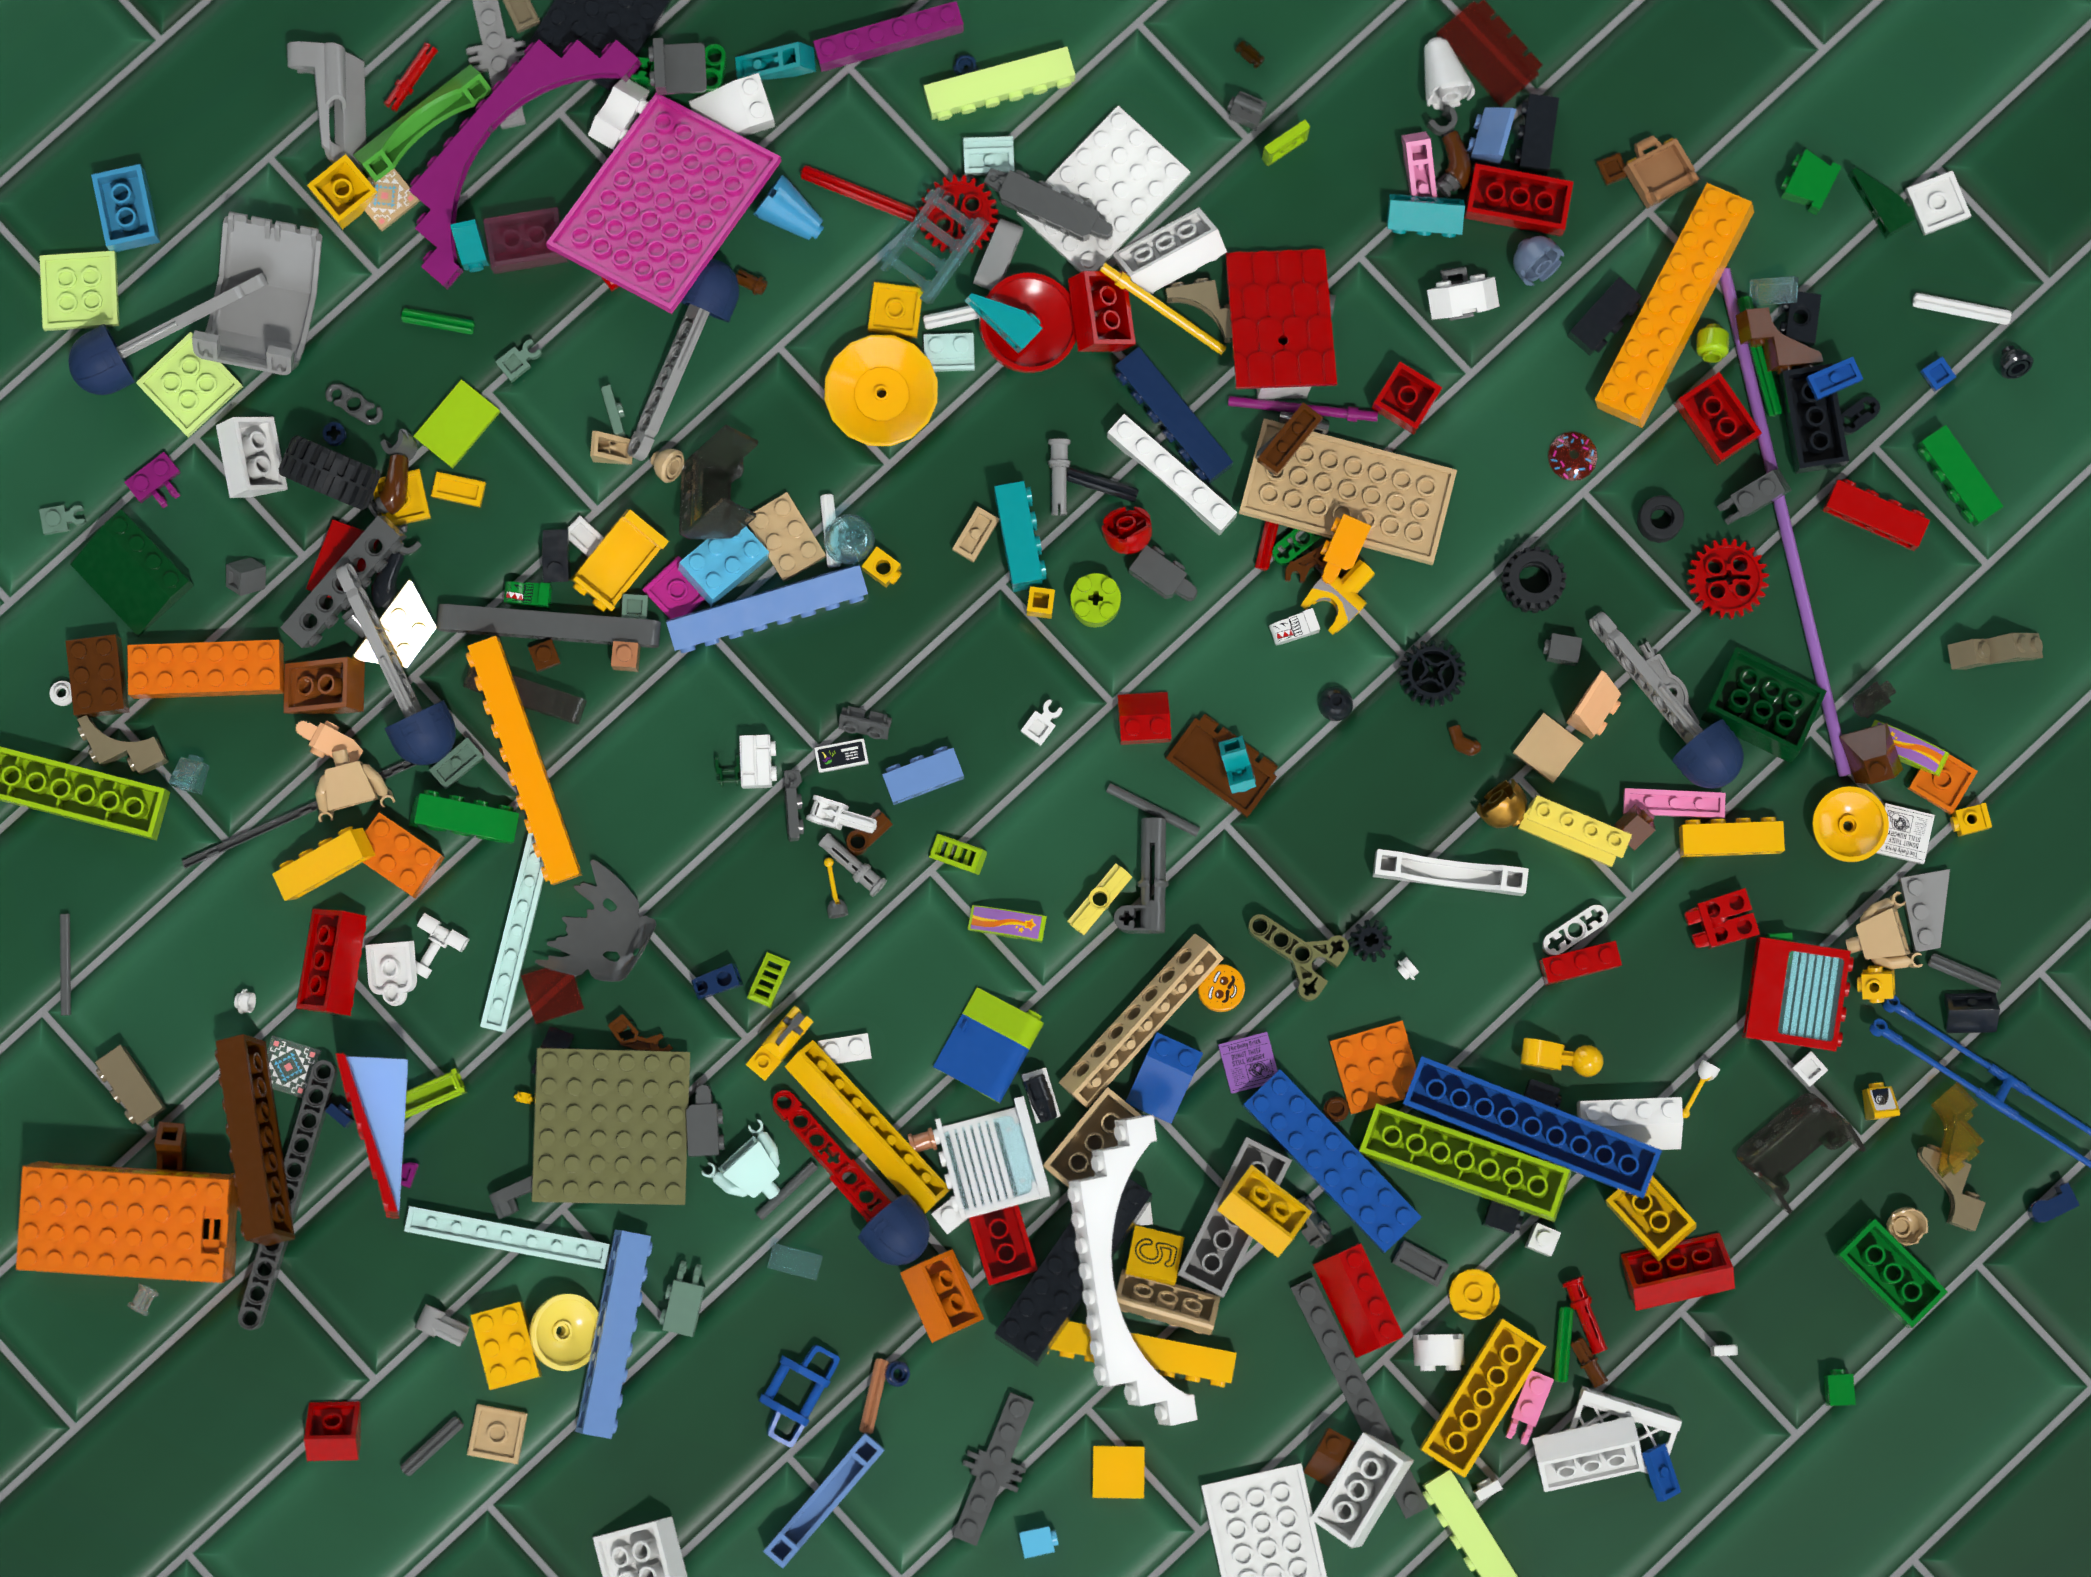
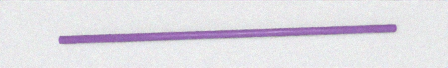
(1786, 530)

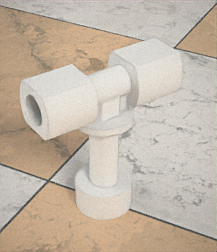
(440, 938)

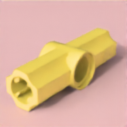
(1088, 911)

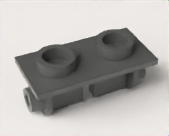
(853, 721)
(1317, 1228)

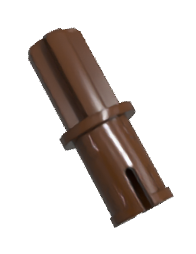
(1588, 1362)

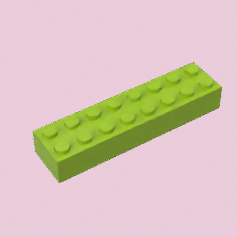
(81, 794)
(1465, 1162)

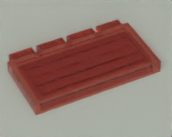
(1488, 52)

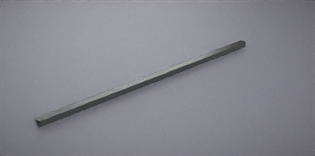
(277, 823)

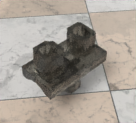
(1873, 699)

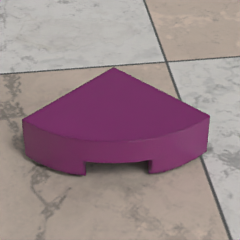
(408, 1174)

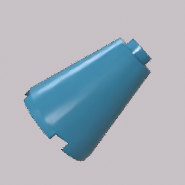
(789, 210)

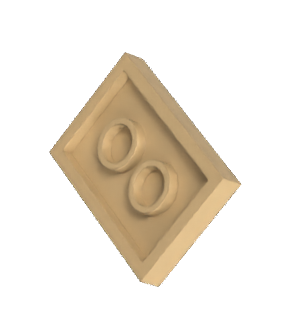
(786, 537)

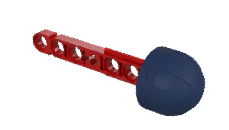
(896, 1229)

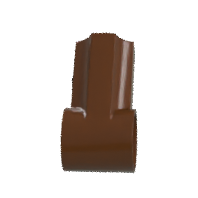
(883, 825)

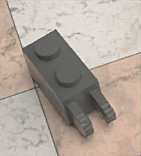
(1756, 495)
(1162, 575)
(703, 1125)

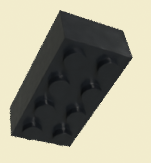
(1812, 425)

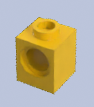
(876, 558)

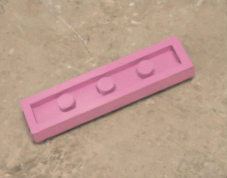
(1676, 803)

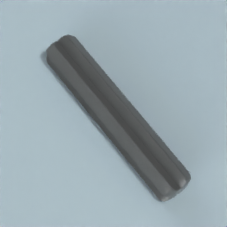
(1964, 973)
(432, 1446)

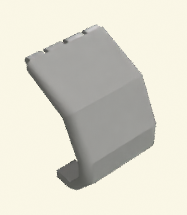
(273, 322)

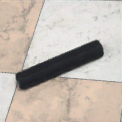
(1102, 484)

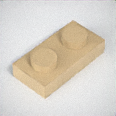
(975, 534)

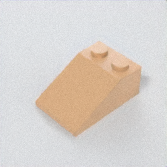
(1594, 706)

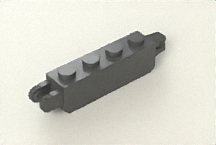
(1048, 206)

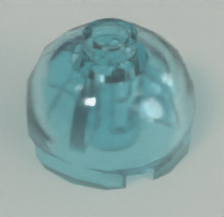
(849, 539)

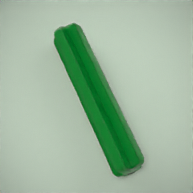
(437, 321)
(1563, 1344)

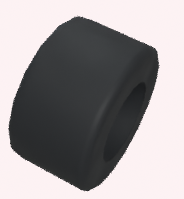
(1656, 534)

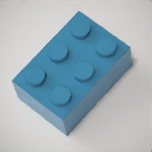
(125, 208)

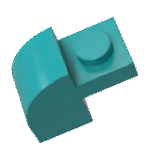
(1237, 764)

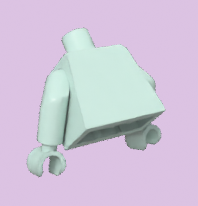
(750, 1167)

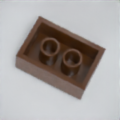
(97, 676)

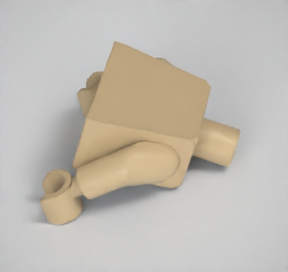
(349, 786)
(1883, 936)

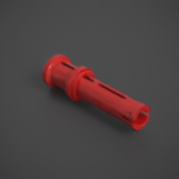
(1581, 1302)

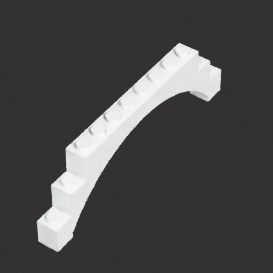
(1093, 1216)

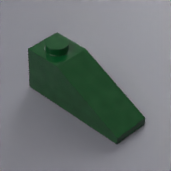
(1884, 205)

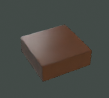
(1611, 169)

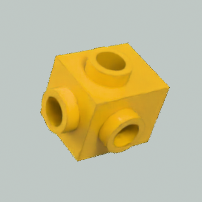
(1883, 977)

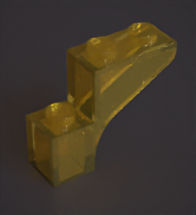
(1959, 1137)

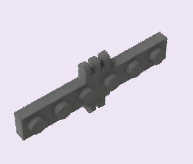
(993, 1469)

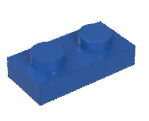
(1834, 378)
(1661, 1472)

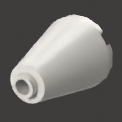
(1445, 76)

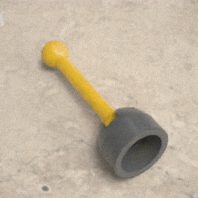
(836, 907)

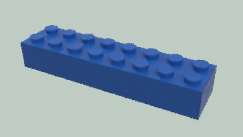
(1331, 1161)

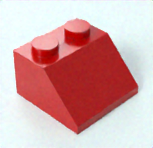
(1144, 718)
(333, 1431)

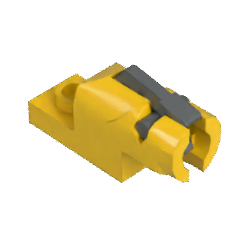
(779, 1043)

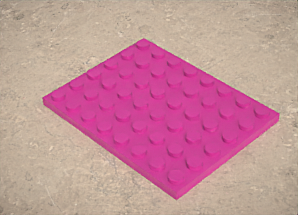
(663, 202)

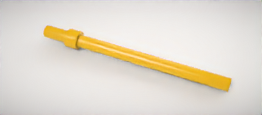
(1124, 281)

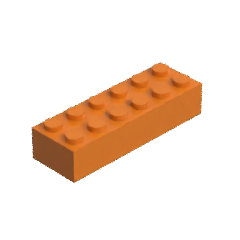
(205, 669)

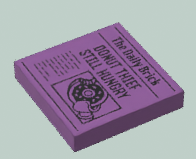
(1248, 1062)

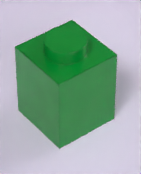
(1839, 1388)

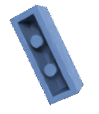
(922, 775)

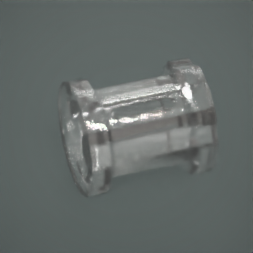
(143, 1299)

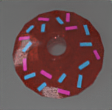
(1567, 467)

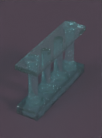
(958, 247)

